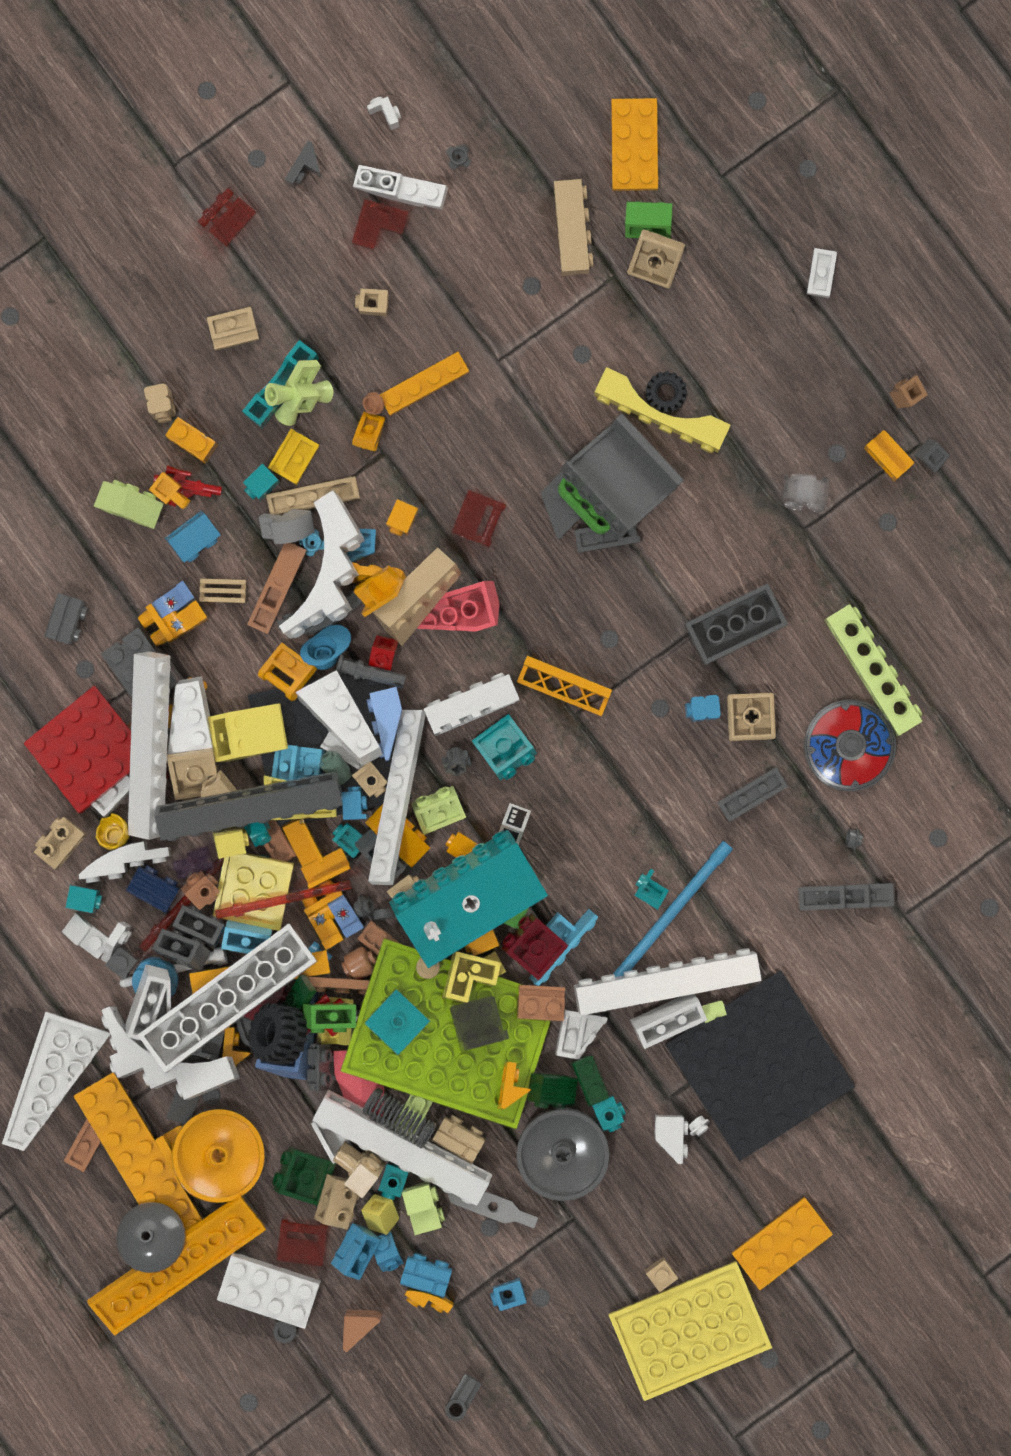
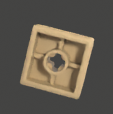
(643, 261)
(762, 705)

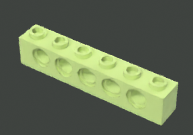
(861, 664)

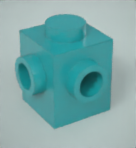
(609, 1114)

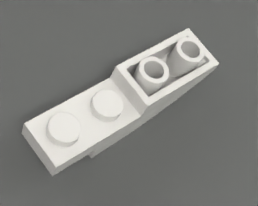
(400, 188)
(116, 861)

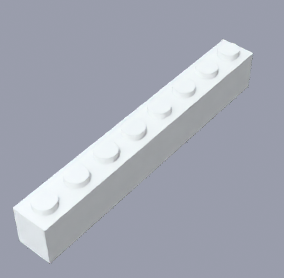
(148, 742)
(667, 982)
(429, 1163)

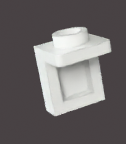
(391, 113)

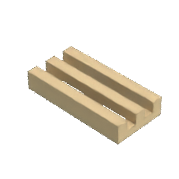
(203, 590)

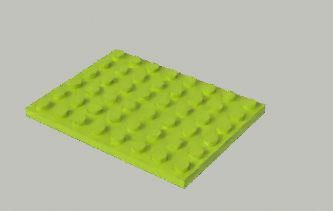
(432, 1061)

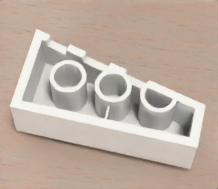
(472, 704)
(337, 711)

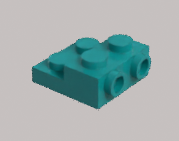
(505, 748)

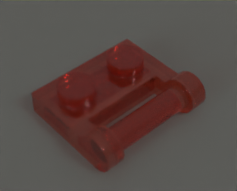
(471, 516)
(301, 1250)

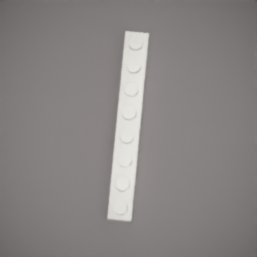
(397, 797)

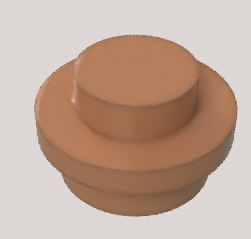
(373, 403)

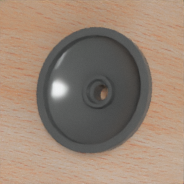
(165, 1239)

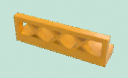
(573, 680)

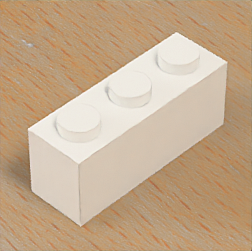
(668, 1020)

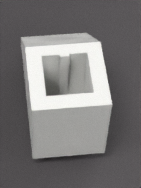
(669, 1134)

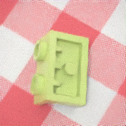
(438, 809)

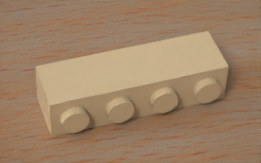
(571, 227)

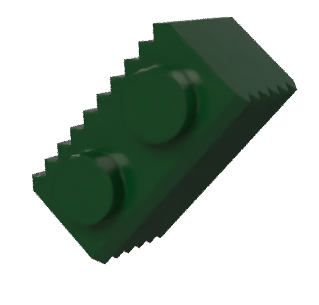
(590, 1079)
(552, 1089)

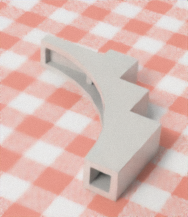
(336, 571)
(133, 1057)

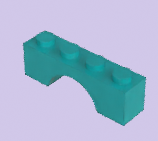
(258, 409)

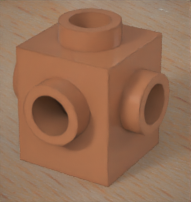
(201, 889)

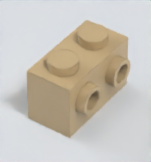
(336, 1203)

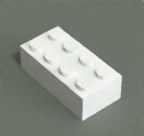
(268, 1290)

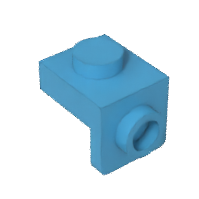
(387, 1253)

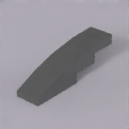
(847, 896)

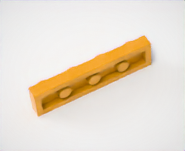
(424, 383)

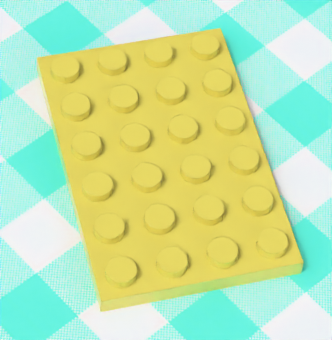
(690, 1330)

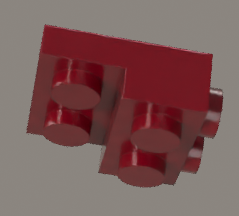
(534, 946)

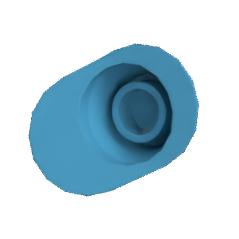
(326, 647)

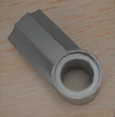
(463, 1395)

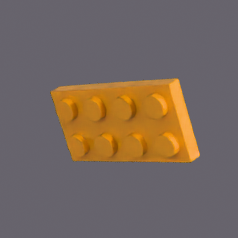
(634, 144)
(782, 1243)

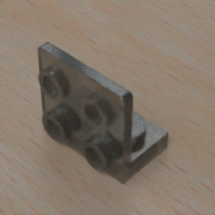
(477, 1023)

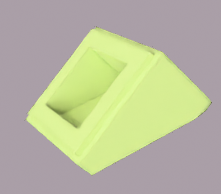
(714, 1010)

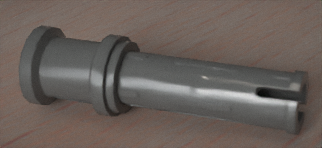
(360, 670)

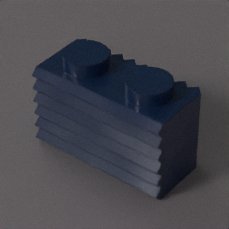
(154, 889)

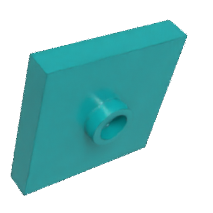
(396, 1022)

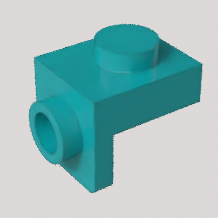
(346, 837)
(650, 891)

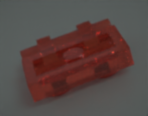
(231, 222)

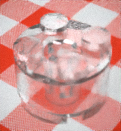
(805, 492)

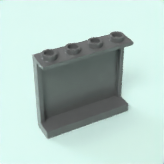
(621, 475)

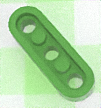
(588, 515)

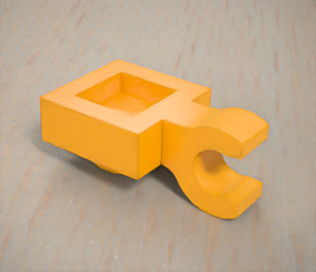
(167, 489)

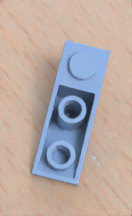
(387, 713)

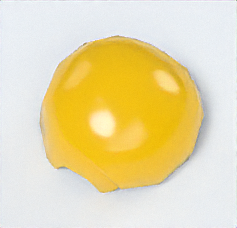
(112, 832)

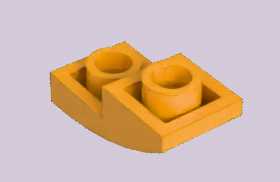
(421, 1298)

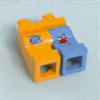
(166, 615)
(323, 913)

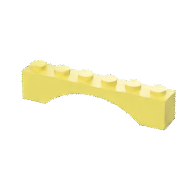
(705, 430)

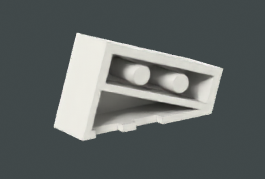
(189, 718)
(150, 1000)

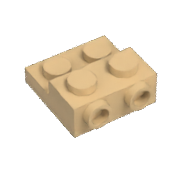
(189, 771)

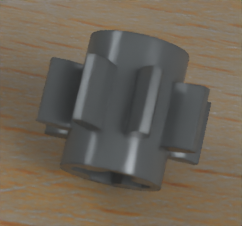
(456, 761)

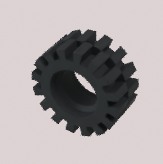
(670, 379)

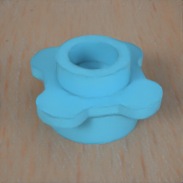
(311, 549)

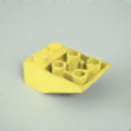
(247, 733)

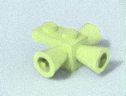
(298, 393)

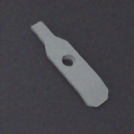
(505, 1212)

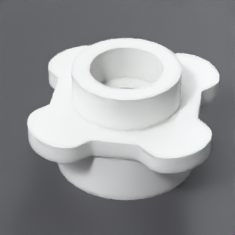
(699, 1126)

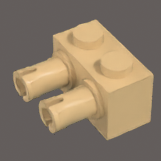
(59, 842)
(362, 1167)

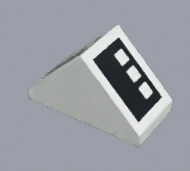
(515, 821)

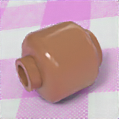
(359, 963)

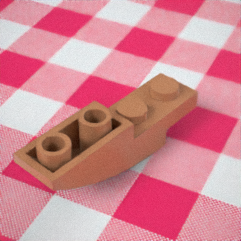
(276, 587)

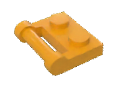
(291, 665)

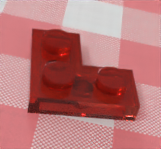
(376, 217)

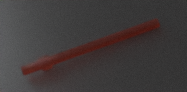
(240, 909)
(171, 916)

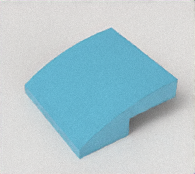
(297, 763)

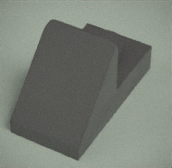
(305, 161)

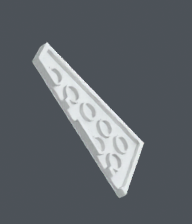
(56, 1063)

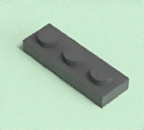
(752, 794)

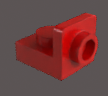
(383, 652)

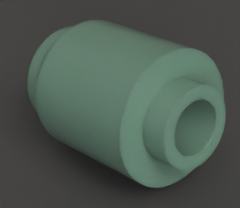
(334, 762)

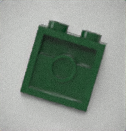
(302, 1175)

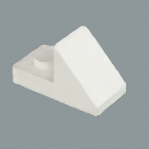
(85, 935)

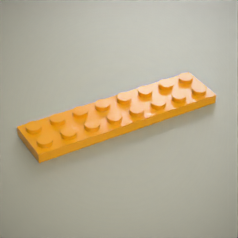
(134, 1148)
(204, 1248)

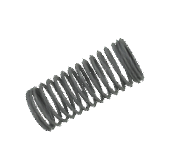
(425, 1133)

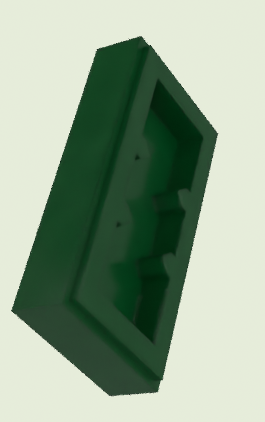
(300, 993)

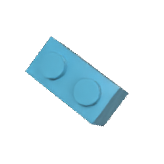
(243, 937)

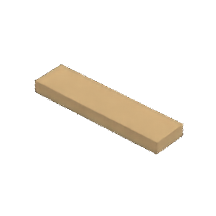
(304, 497)

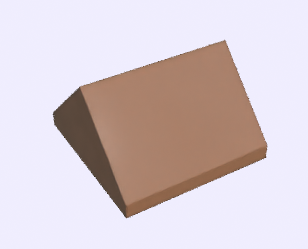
(357, 1325)

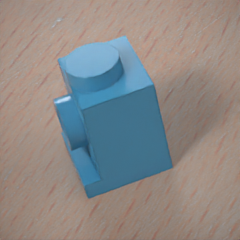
(354, 804)
(518, 1296)

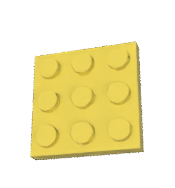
(251, 879)

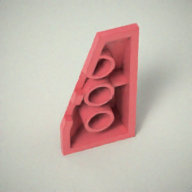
(465, 609)
(352, 1087)

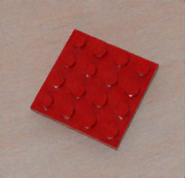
(84, 749)

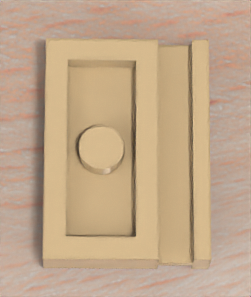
(233, 328)

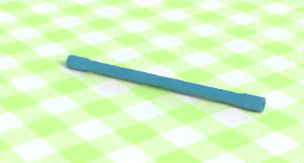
(713, 862)

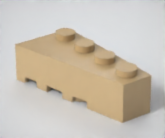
(418, 596)

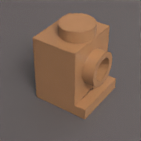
(908, 392)

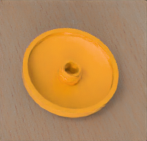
(217, 1156)

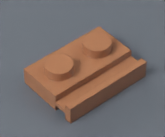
(541, 1003)

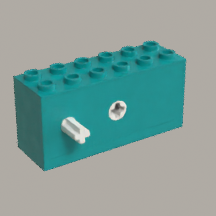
(467, 898)

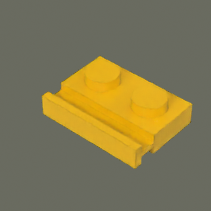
(293, 456)

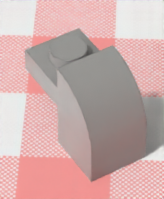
(287, 528)

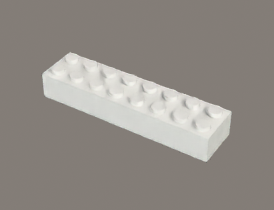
(227, 998)

